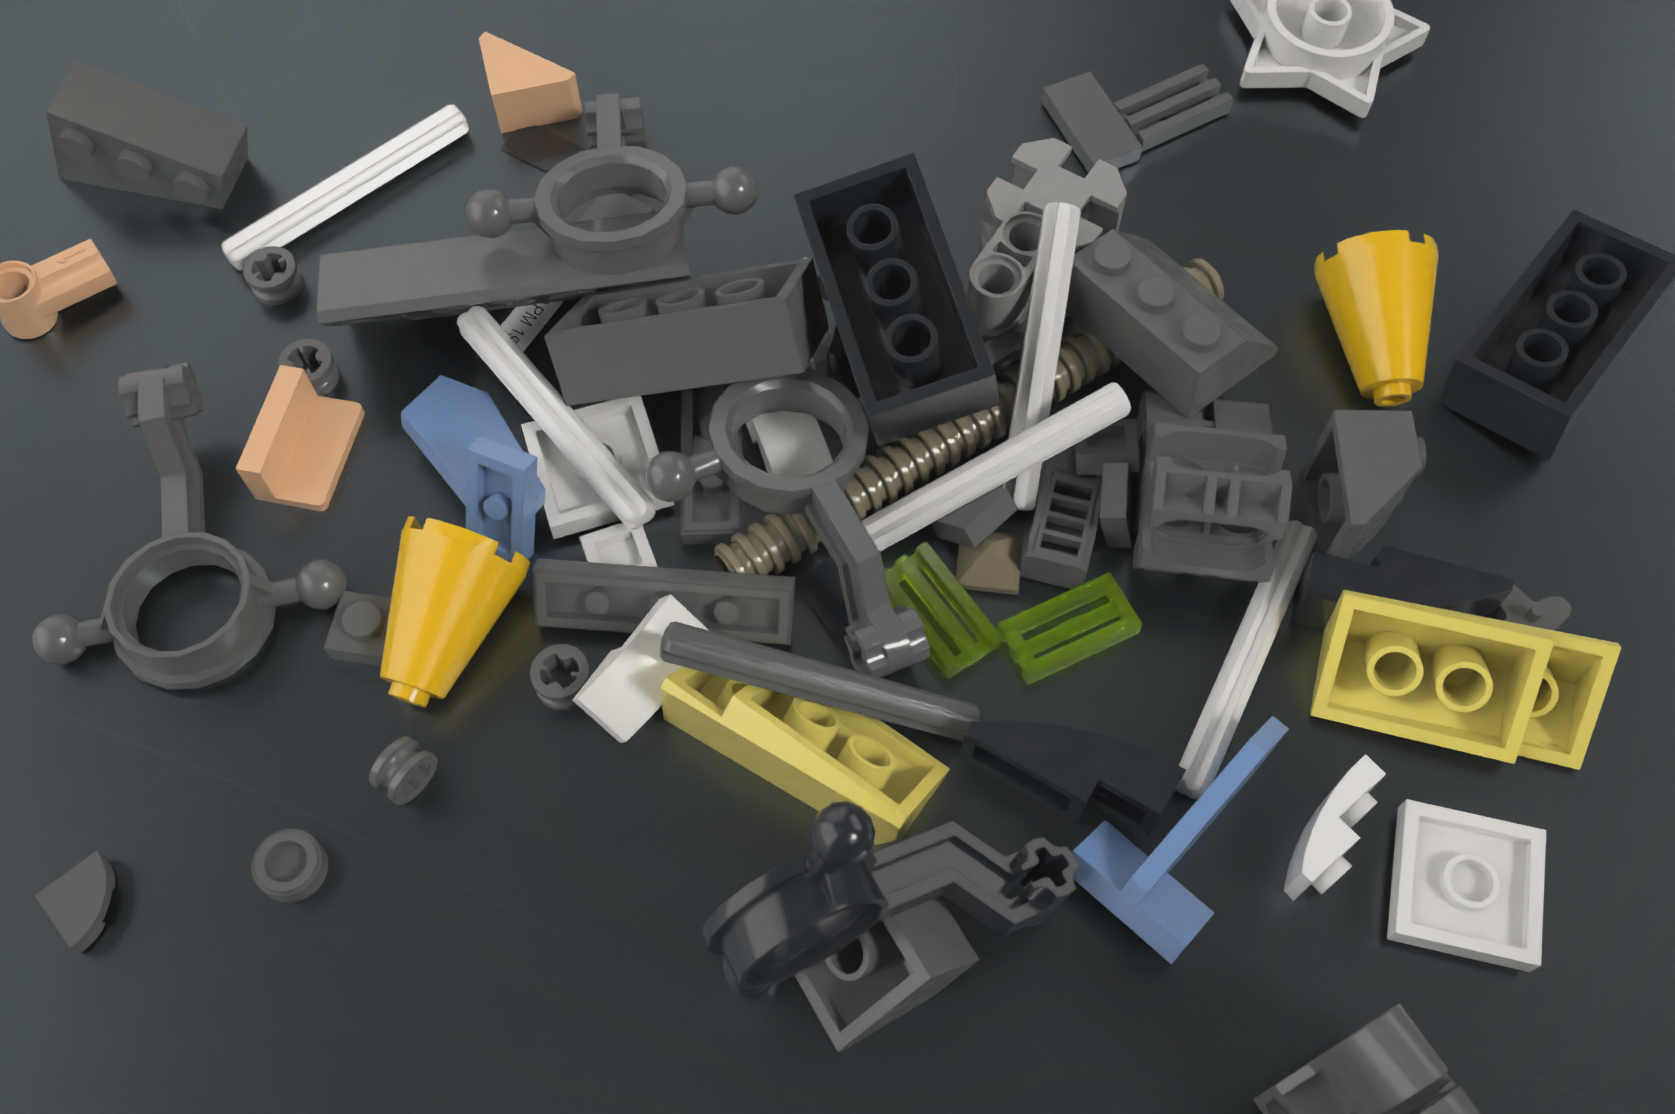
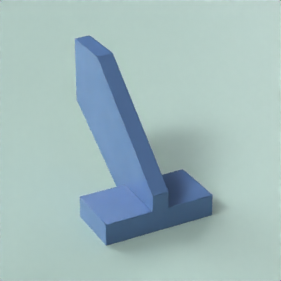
(480, 462)
(1139, 886)

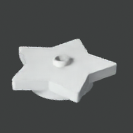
(1326, 46)

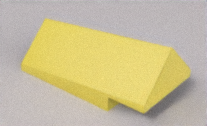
(1461, 680)
(807, 747)

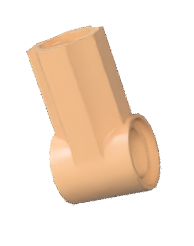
(37, 292)

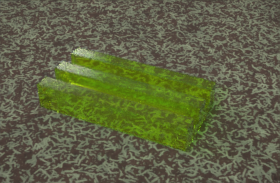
(982, 628)
(1023, 651)

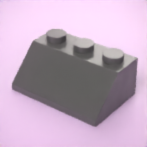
(1162, 321)

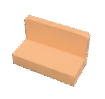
(298, 443)

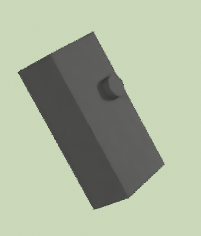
(689, 332)

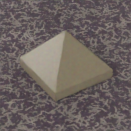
(992, 564)

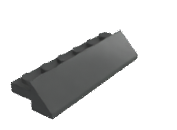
(470, 271)

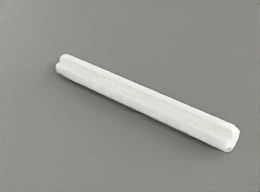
(347, 185)
(1043, 335)
(556, 419)
(998, 465)
(1244, 661)

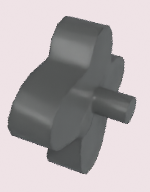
(1545, 613)

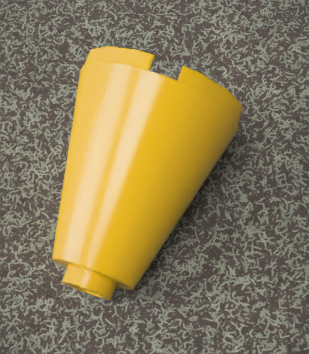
(1382, 309)
(443, 606)

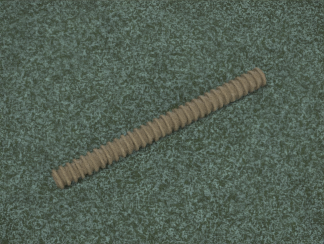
(924, 454)

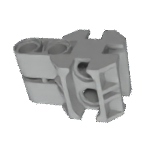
(1012, 223)

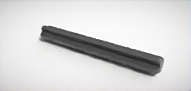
(815, 681)

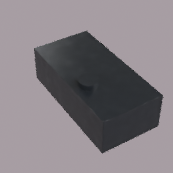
(897, 299)
(1560, 333)

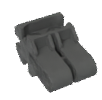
(1209, 490)
(1372, 1071)

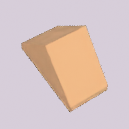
(527, 87)

